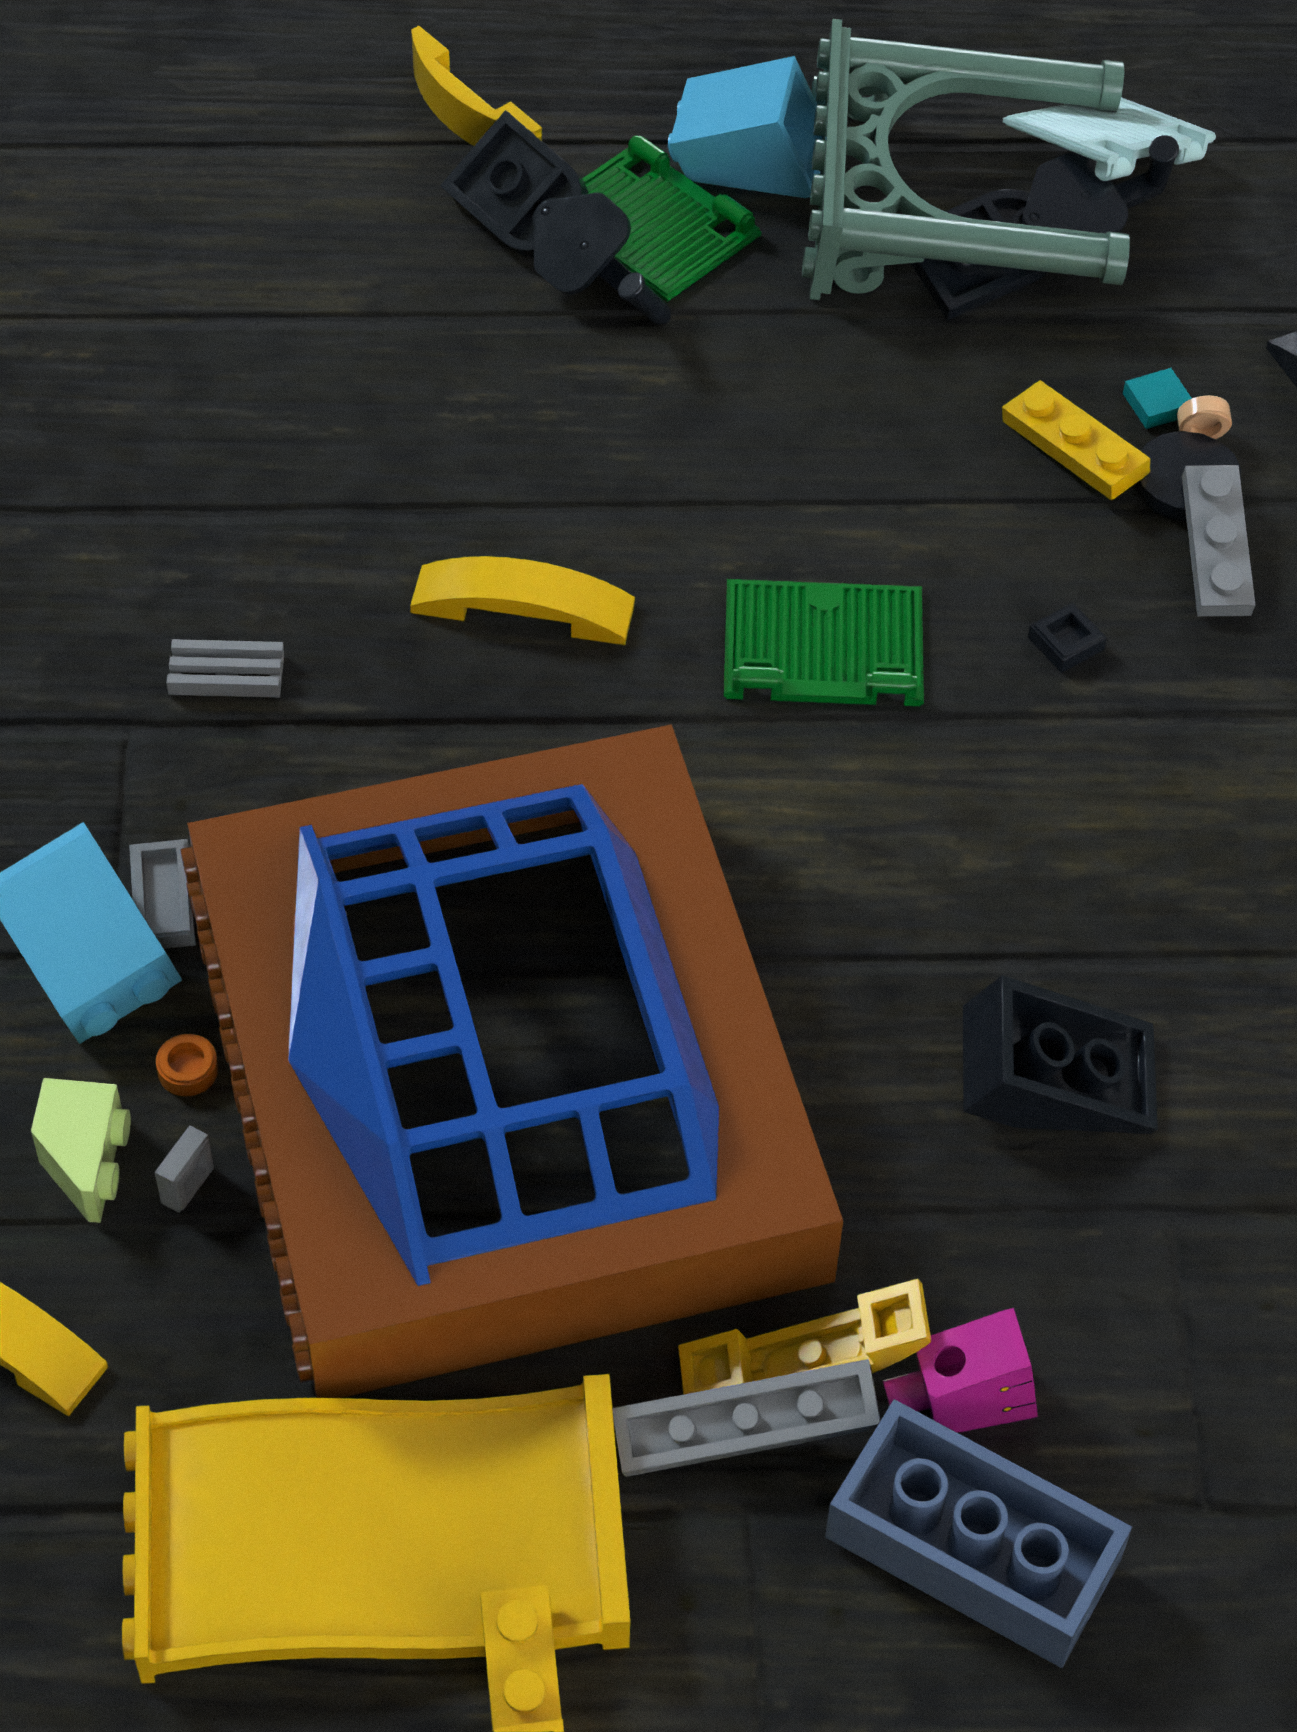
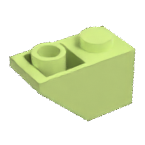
(78, 1138)

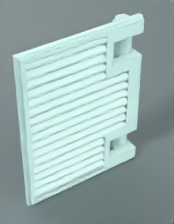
(1111, 136)

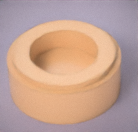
(1206, 416)

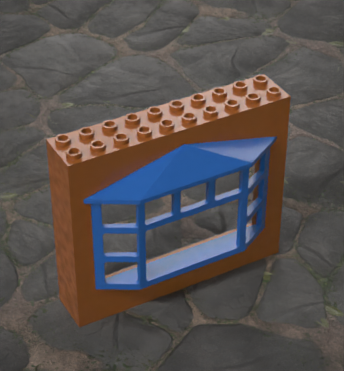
(321, 1126)

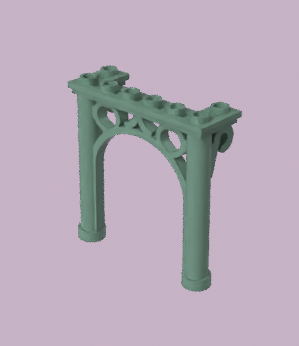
(861, 236)

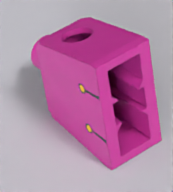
(971, 1376)

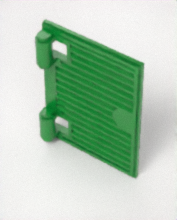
(669, 219)
(824, 641)

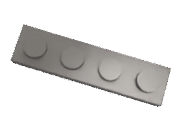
(746, 1418)

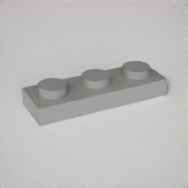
(1218, 541)

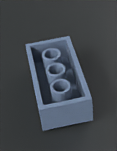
(977, 1532)

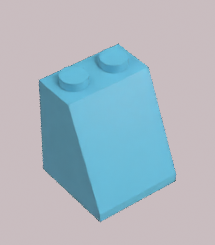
(748, 129)
(83, 934)

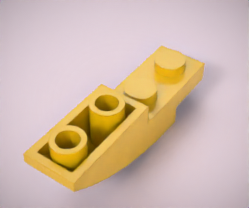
(521, 1660)

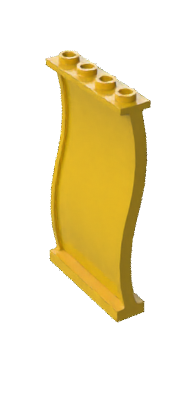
(369, 1526)

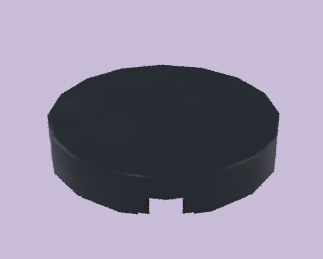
(1168, 460)

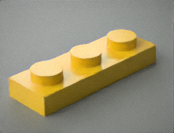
(1076, 440)

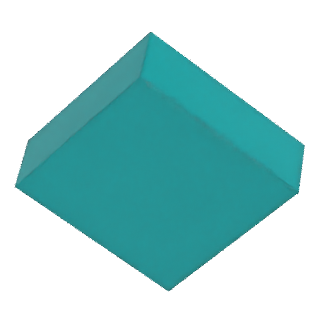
(1156, 397)

